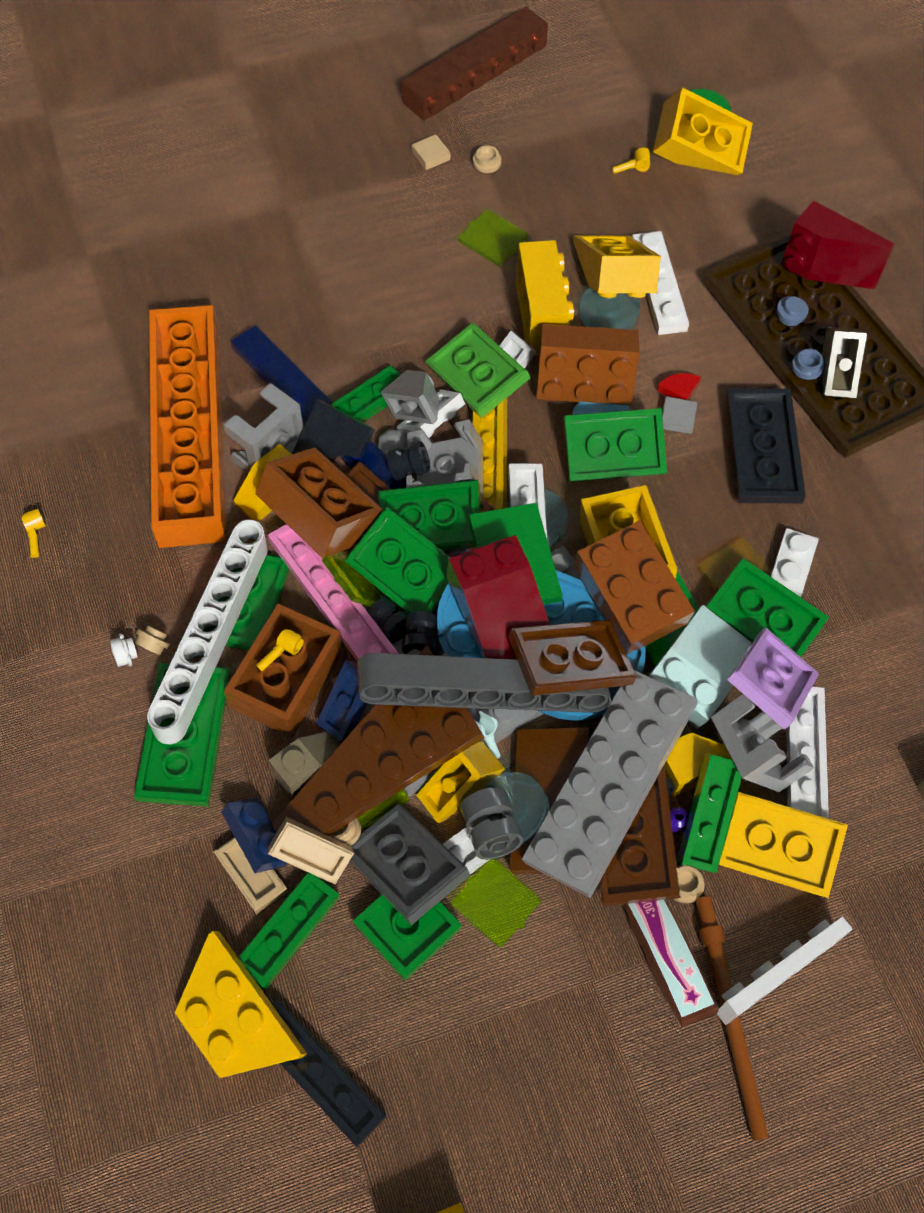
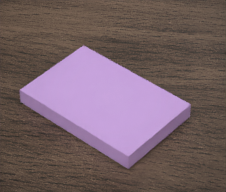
(774, 678)

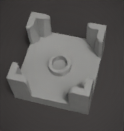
(280, 427)
(451, 459)
(752, 753)

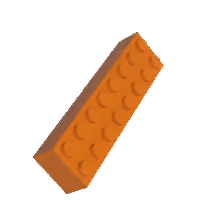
(186, 428)

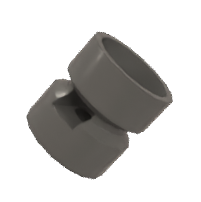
(491, 823)

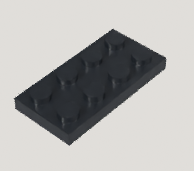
(765, 446)

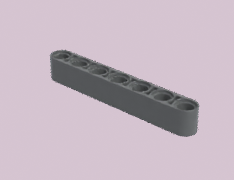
(462, 684)

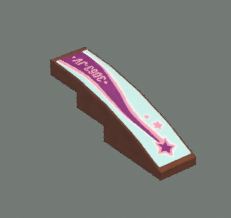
(671, 961)

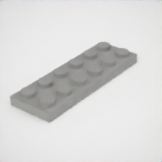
(609, 783)

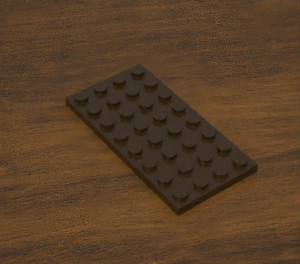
(890, 377)

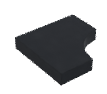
(334, 433)

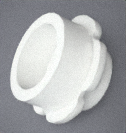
(123, 650)

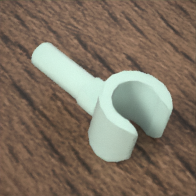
(488, 727)

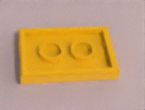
(783, 844)

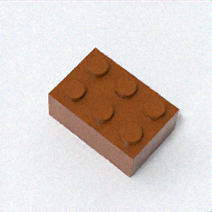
(587, 364)
(317, 501)
(633, 587)
(291, 682)

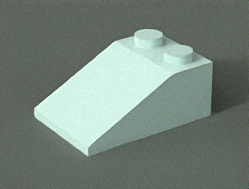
(702, 662)

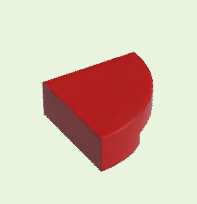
(679, 385)

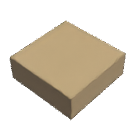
(430, 152)

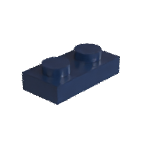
(343, 704)
(253, 833)

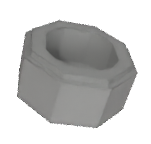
(392, 439)

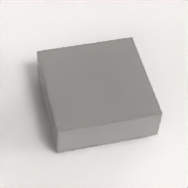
(679, 415)

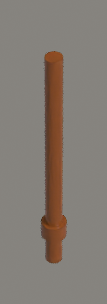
(713, 938)

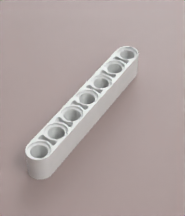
(208, 644)

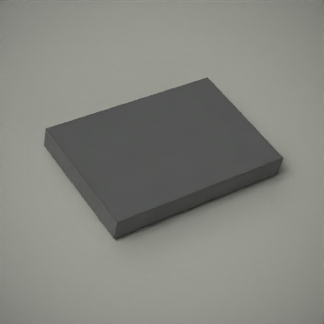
(407, 863)

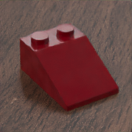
(835, 249)
(496, 594)

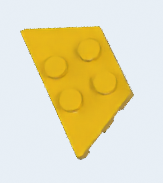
(232, 1015)

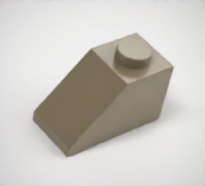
(842, 361)
(301, 760)

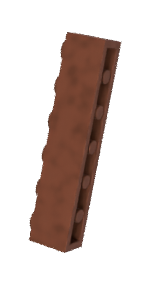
(474, 63)

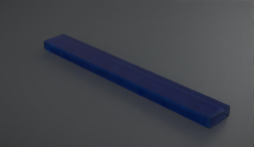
(280, 371)

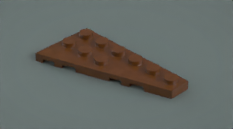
(380, 759)

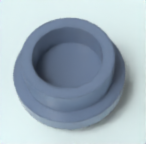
(792, 310)
(808, 364)

